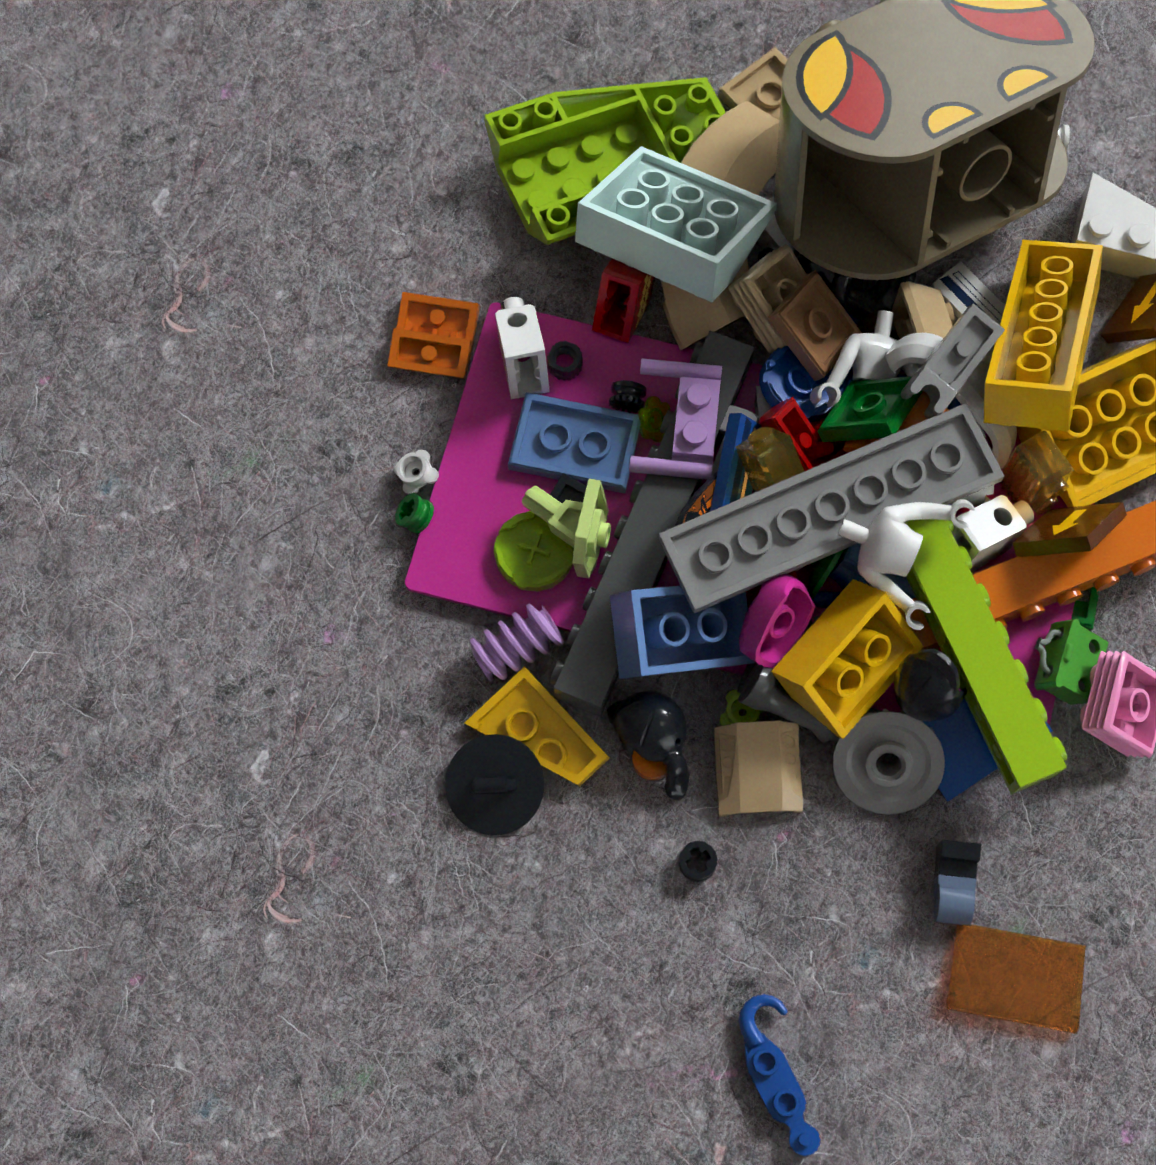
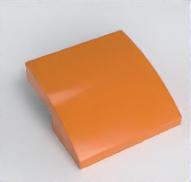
(434, 335)

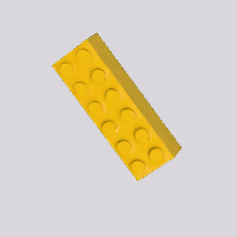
(1045, 336)

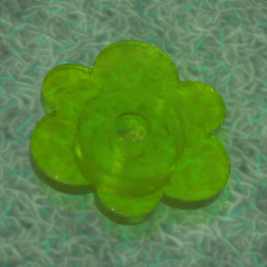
(652, 418)

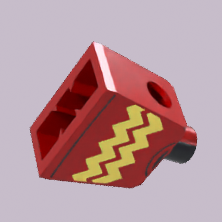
(620, 283)

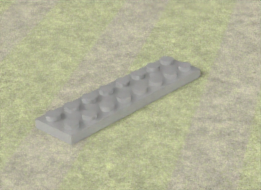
(802, 515)

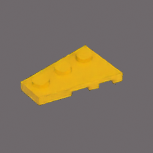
(538, 720)

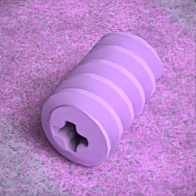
(516, 642)

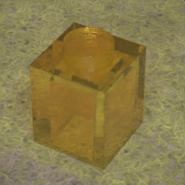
(769, 457)

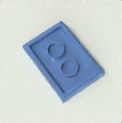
(574, 440)

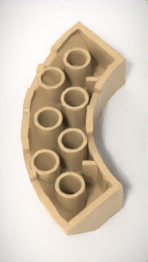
(741, 152)

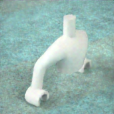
(866, 356)
(892, 546)

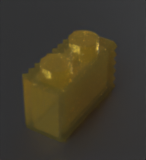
(1036, 473)

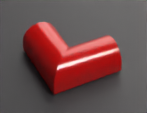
(810, 449)

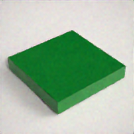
(868, 410)

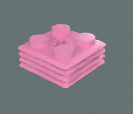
(1122, 704)

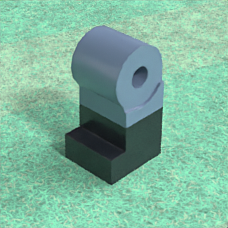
(955, 881)

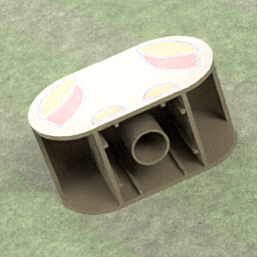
(923, 128)

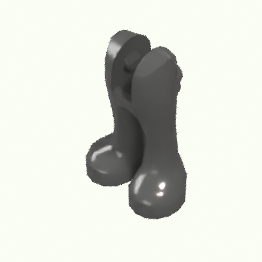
(764, 692)

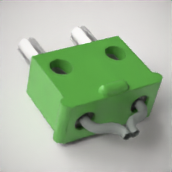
(1068, 661)

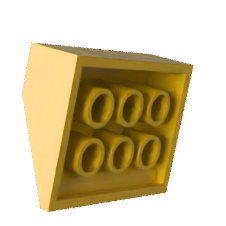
(1110, 426)

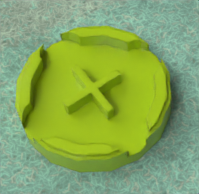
(531, 554)

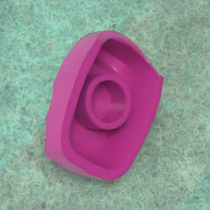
(775, 620)

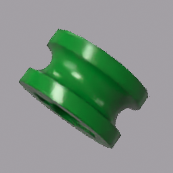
(414, 513)

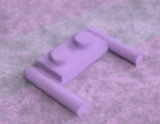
(694, 420)

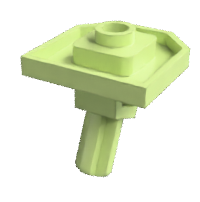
(575, 522)

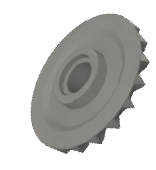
(893, 785)

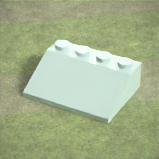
(673, 222)

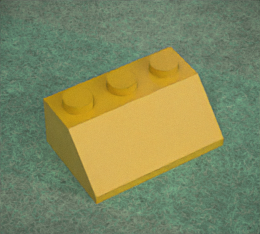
(847, 657)

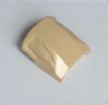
(758, 768)

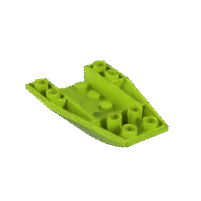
(571, 140)

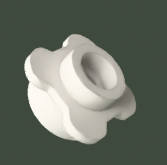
(409, 464)

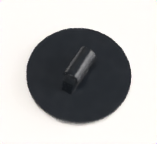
(494, 784)

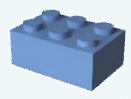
(663, 636)

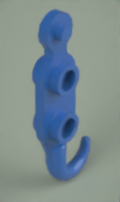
(775, 1077)

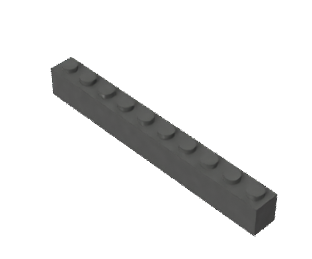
(639, 558)

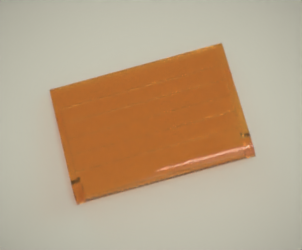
(1016, 978)

